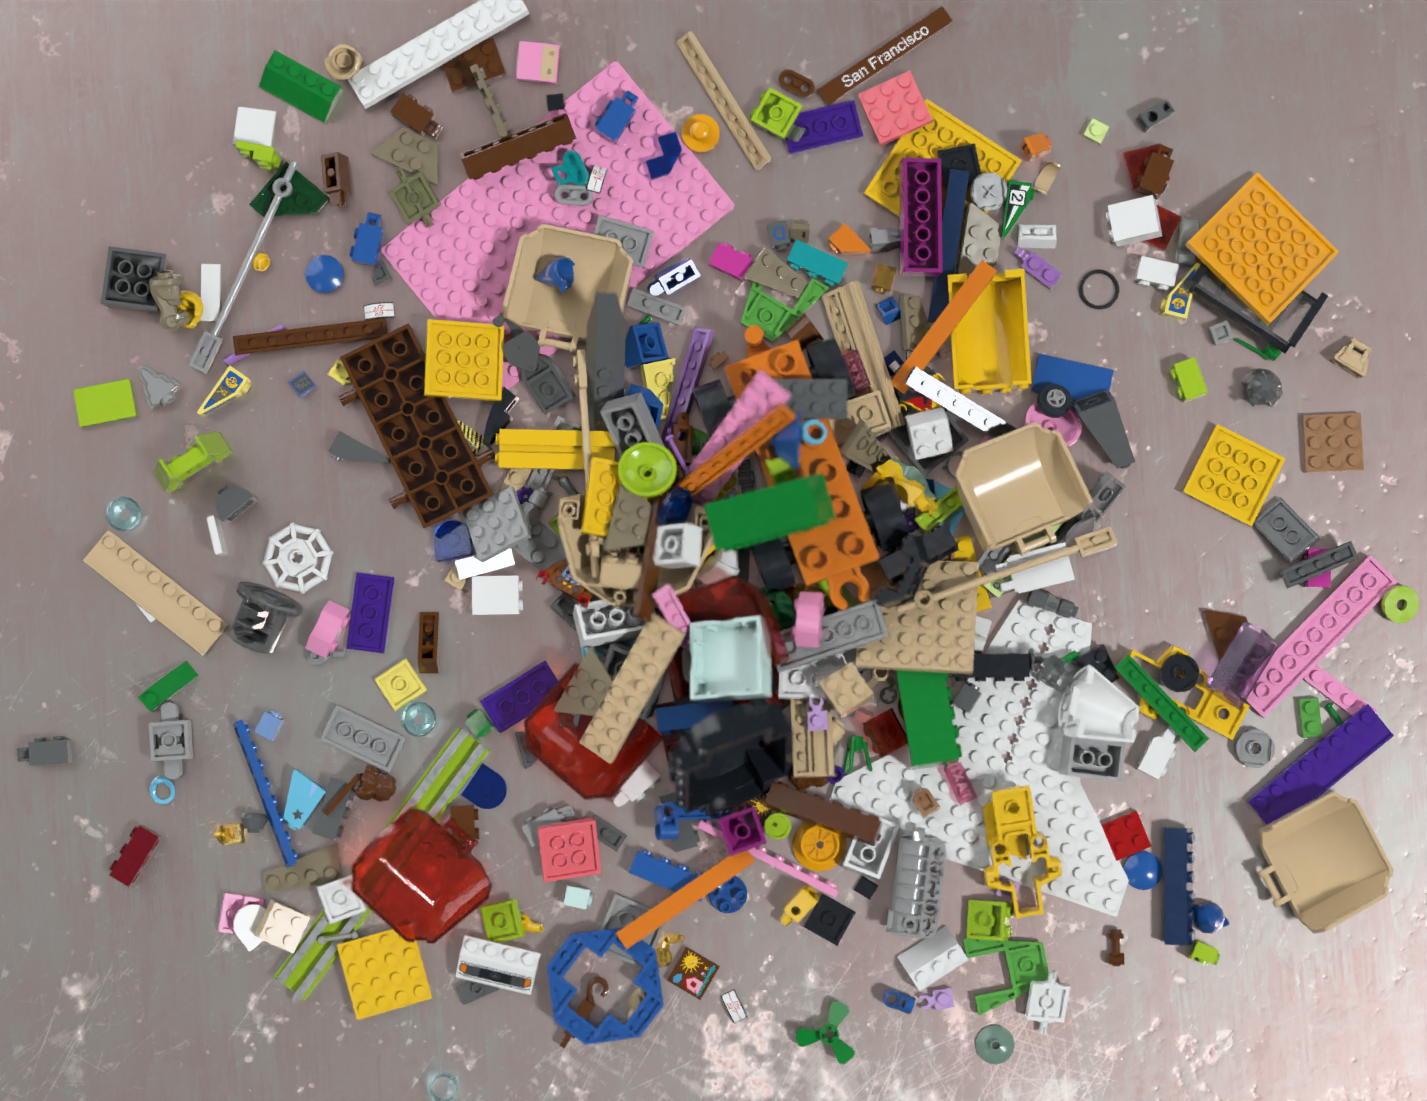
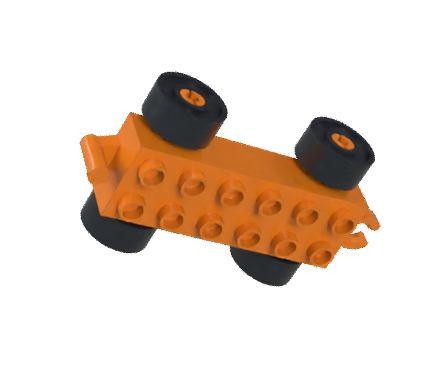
(846, 543)

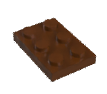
(484, 55)

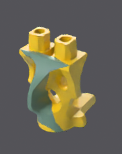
(909, 484)

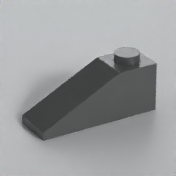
(354, 451)

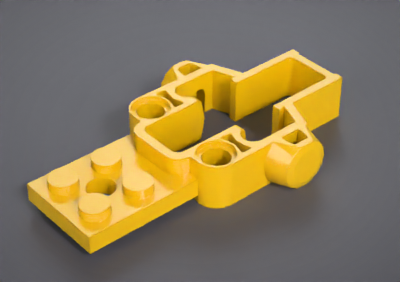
(1207, 706)
(1018, 823)

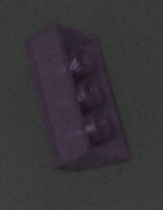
(1242, 664)

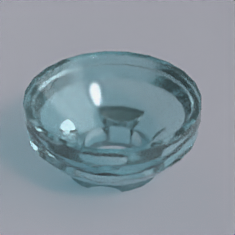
(114, 509)
(408, 719)

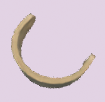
(1046, 177)

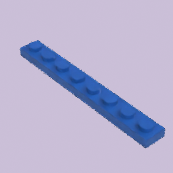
(269, 802)

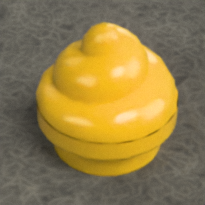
(261, 261)

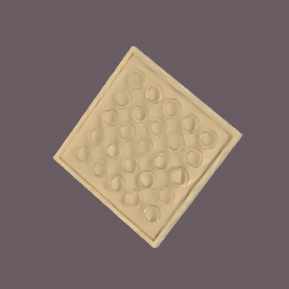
(929, 639)

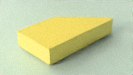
(339, 373)

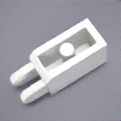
(1157, 754)
(634, 788)

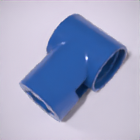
(908, 1003)

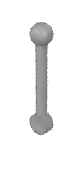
(322, 939)

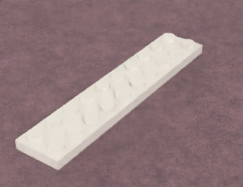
(434, 48)

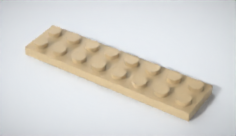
(632, 688)

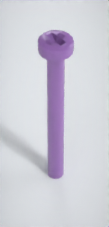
(670, 439)

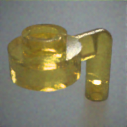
(664, 955)

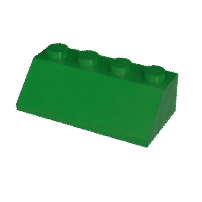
(300, 86)

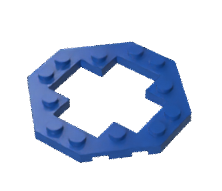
(610, 1028)

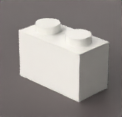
(1156, 273)

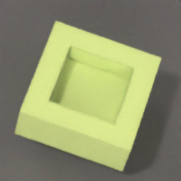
(1096, 131)

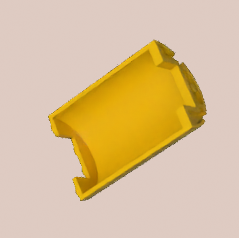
(992, 337)

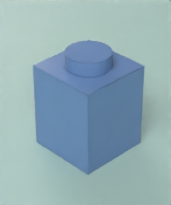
(269, 725)

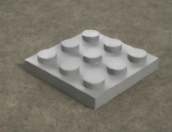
(496, 524)
(620, 914)

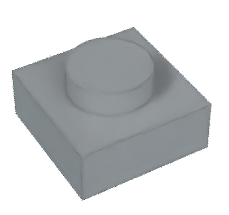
(1221, 332)

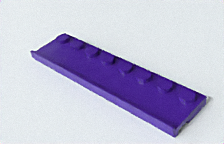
(1322, 765)

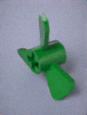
(836, 1015)

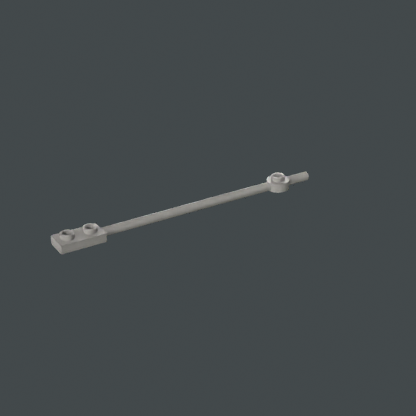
(210, 342)

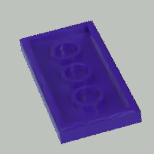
(826, 127)
(370, 613)
(519, 697)

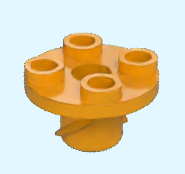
(700, 133)

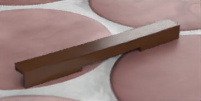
(341, 795)

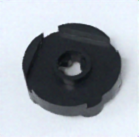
(1168, 672)

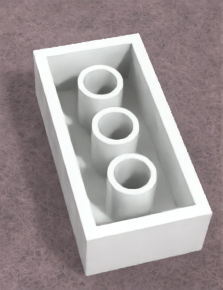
(605, 623)

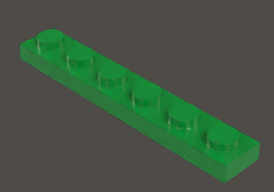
(1161, 703)

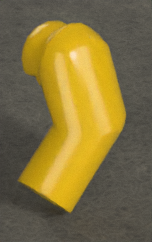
(529, 926)

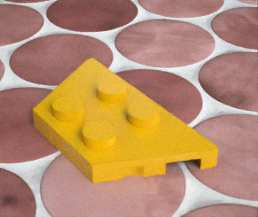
(1015, 842)

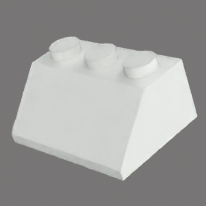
(932, 958)

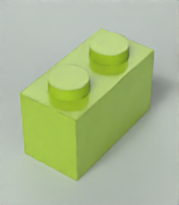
(1188, 379)

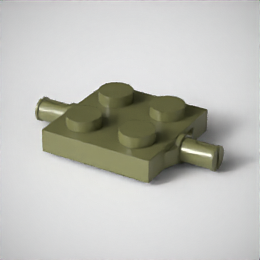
(415, 198)

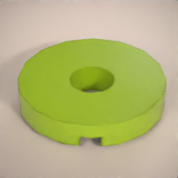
(1409, 608)

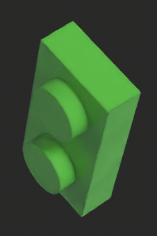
(1310, 717)

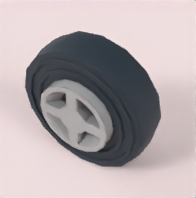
(1057, 394)

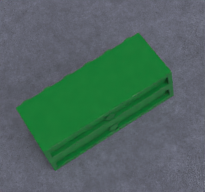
(770, 513)
(928, 718)

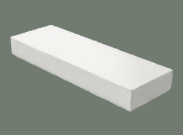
(211, 291)
(472, 566)

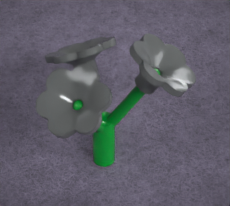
(1052, 666)

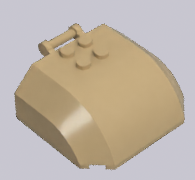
(598, 267)
(1020, 487)
(1325, 861)

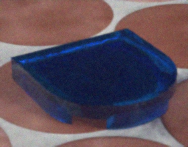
(675, 507)
(452, 541)
(486, 788)

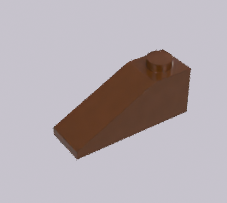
(428, 642)

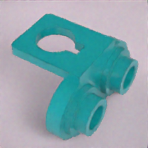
(573, 168)

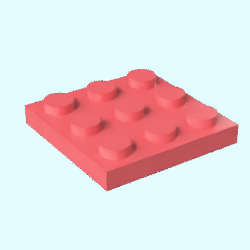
(895, 108)
(569, 849)

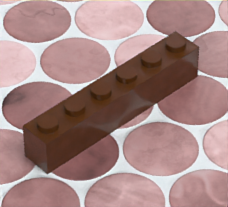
(518, 146)
(823, 813)

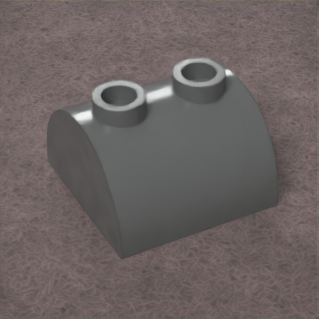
(233, 502)

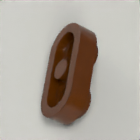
(796, 84)

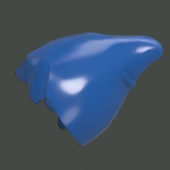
(558, 274)
(1209, 917)

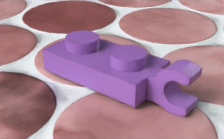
(1038, 268)

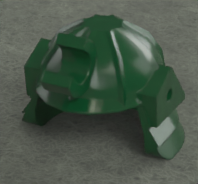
(782, 608)

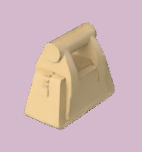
(1352, 360)

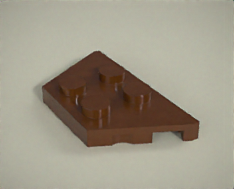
(1223, 629)

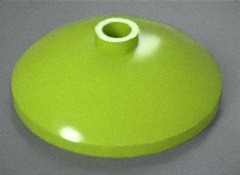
(643, 459)

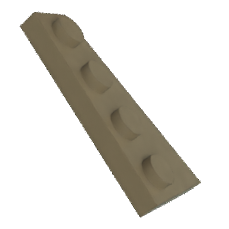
(487, 94)
(864, 448)
(310, 870)

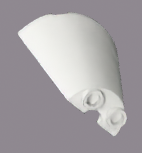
(1097, 709)

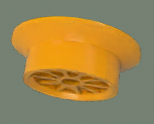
(818, 858)

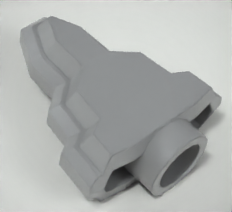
(157, 387)

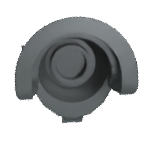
(1262, 387)

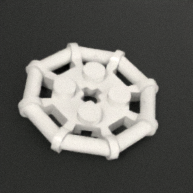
(308, 561)

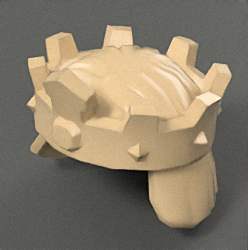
(343, 62)

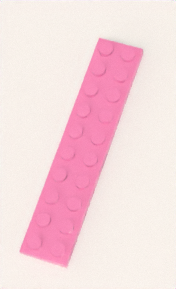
(756, 401)
(1320, 633)

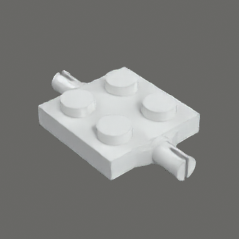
(1047, 1001)

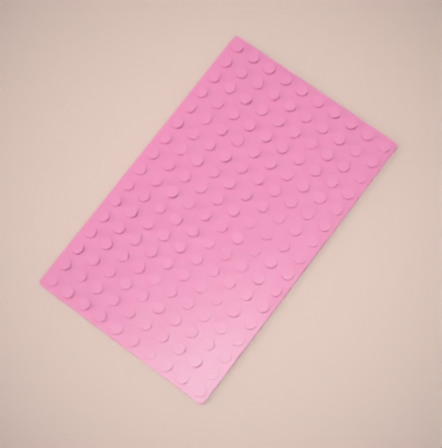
(468, 254)

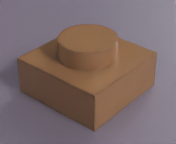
(718, 359)

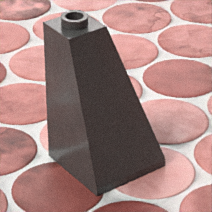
(1104, 422)

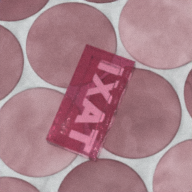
(856, 370)
(960, 783)

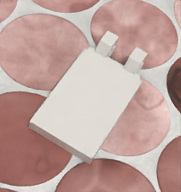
(1038, 577)

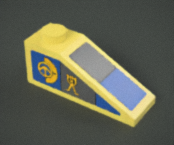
(1179, 299)
(227, 389)

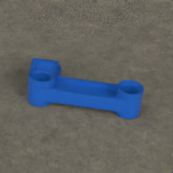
(667, 826)

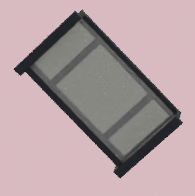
(1280, 333)

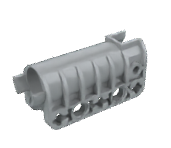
(913, 885)

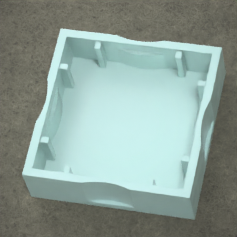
(730, 660)

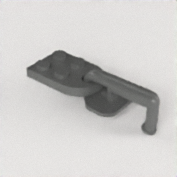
(537, 370)
(1103, 496)

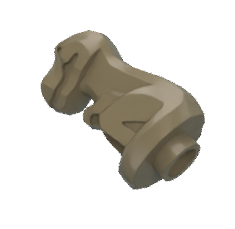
(166, 294)

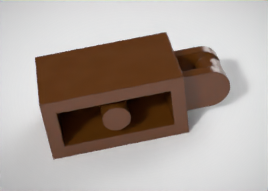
(415, 116)
(1155, 173)
(336, 177)
(466, 818)

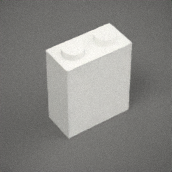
(1134, 221)
(496, 595)

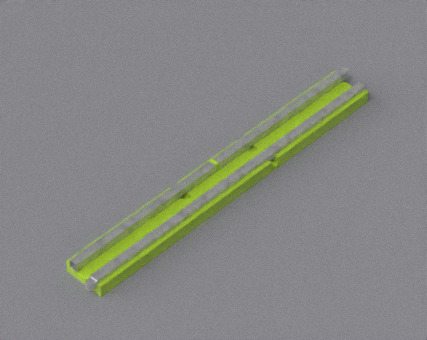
(431, 794)

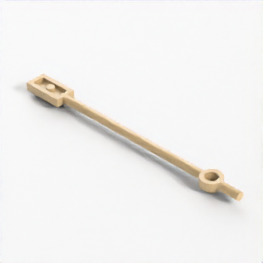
(580, 380)
(1085, 545)

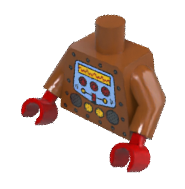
(561, 578)

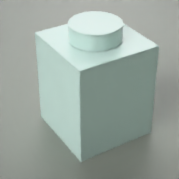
(578, 897)

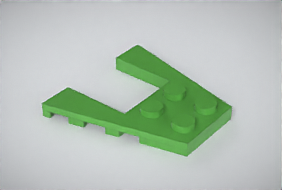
(773, 315)
(1025, 964)

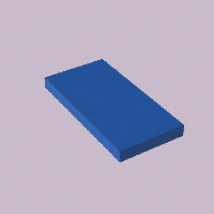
(1076, 377)

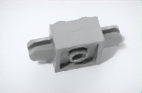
(171, 740)

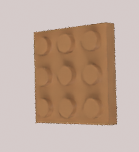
(1332, 442)

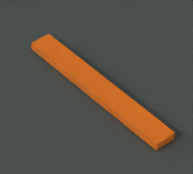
(945, 323)
(737, 449)
(684, 898)

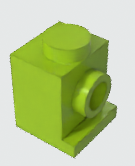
(780, 470)
(1204, 953)

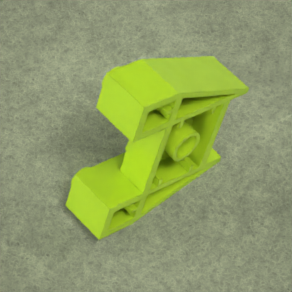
(211, 448)

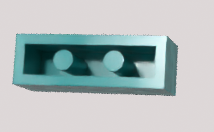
(816, 263)

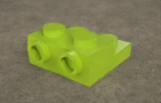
(775, 113)
(264, 156)
(989, 920)

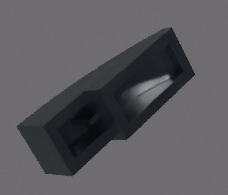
(499, 416)

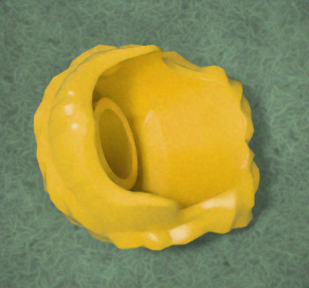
(192, 304)

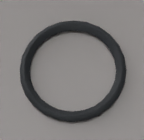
(1099, 272)

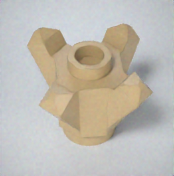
(880, 675)

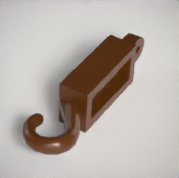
(684, 447)
(587, 1004)

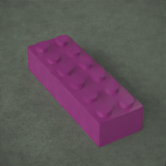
(920, 217)

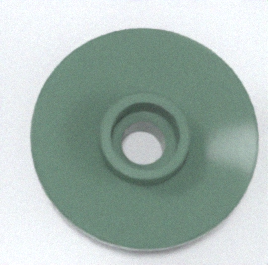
(995, 1034)

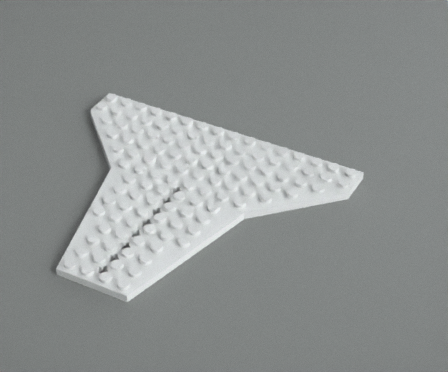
(1059, 801)

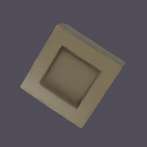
(799, 231)

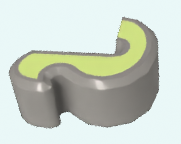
(1187, 229)

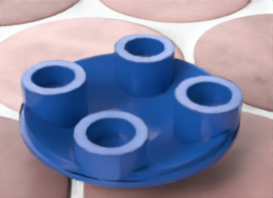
(324, 273)
(1143, 870)
(729, 896)

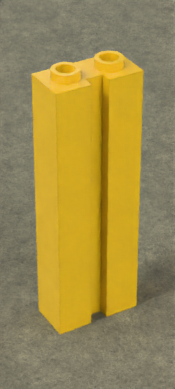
(549, 449)

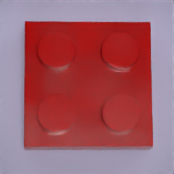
(1126, 835)

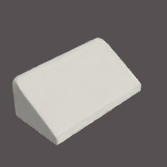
(1036, 236)

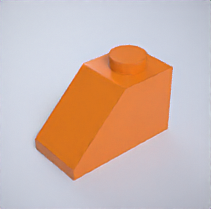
(1035, 146)
(847, 242)

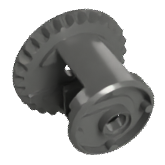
(253, 612)

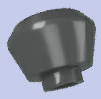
(253, 822)

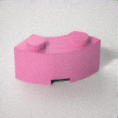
(808, 621)
(327, 629)

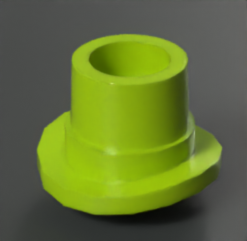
(777, 826)

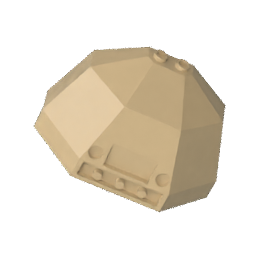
(575, 542)

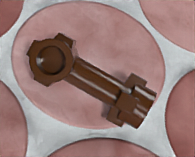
(1116, 958)

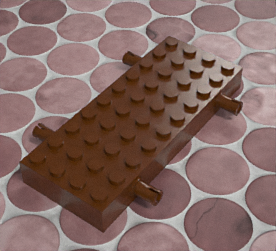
(416, 430)

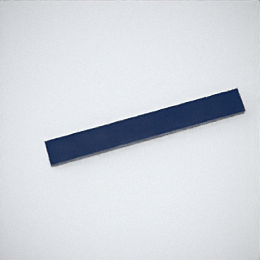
(950, 240)

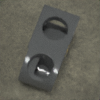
(1155, 115)

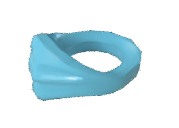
(806, 437)
(161, 779)

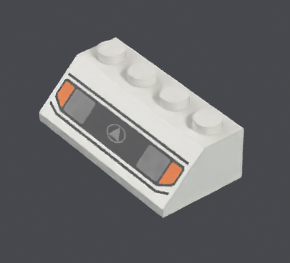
(497, 965)

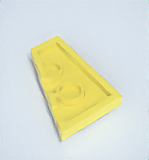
(658, 378)

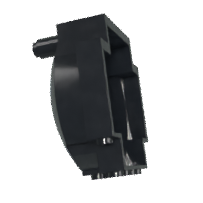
(731, 757)

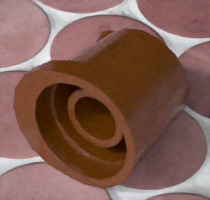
(803, 331)

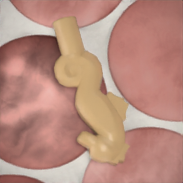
(635, 1000)

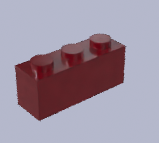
(134, 855)

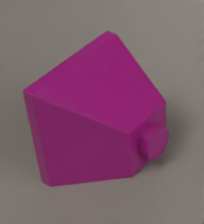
(742, 831)

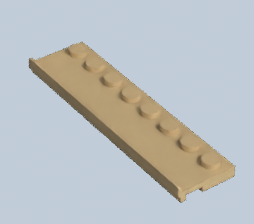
(855, 331)
(155, 592)
(811, 749)

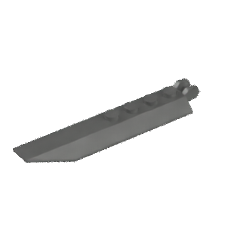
(604, 356)

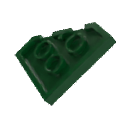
(303, 200)

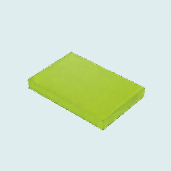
(105, 403)

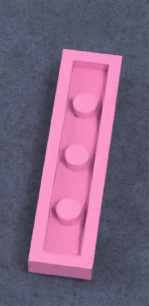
(673, 611)
(1335, 690)

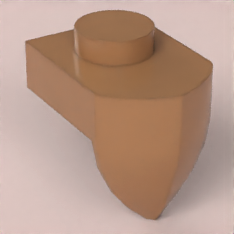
(925, 802)

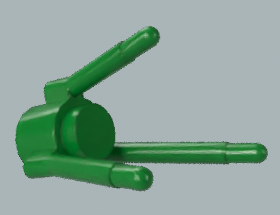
(1271, 352)
(855, 745)

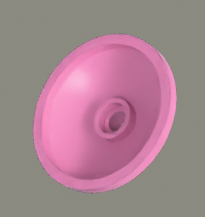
(1068, 425)

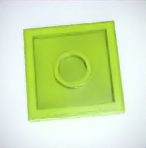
(502, 921)

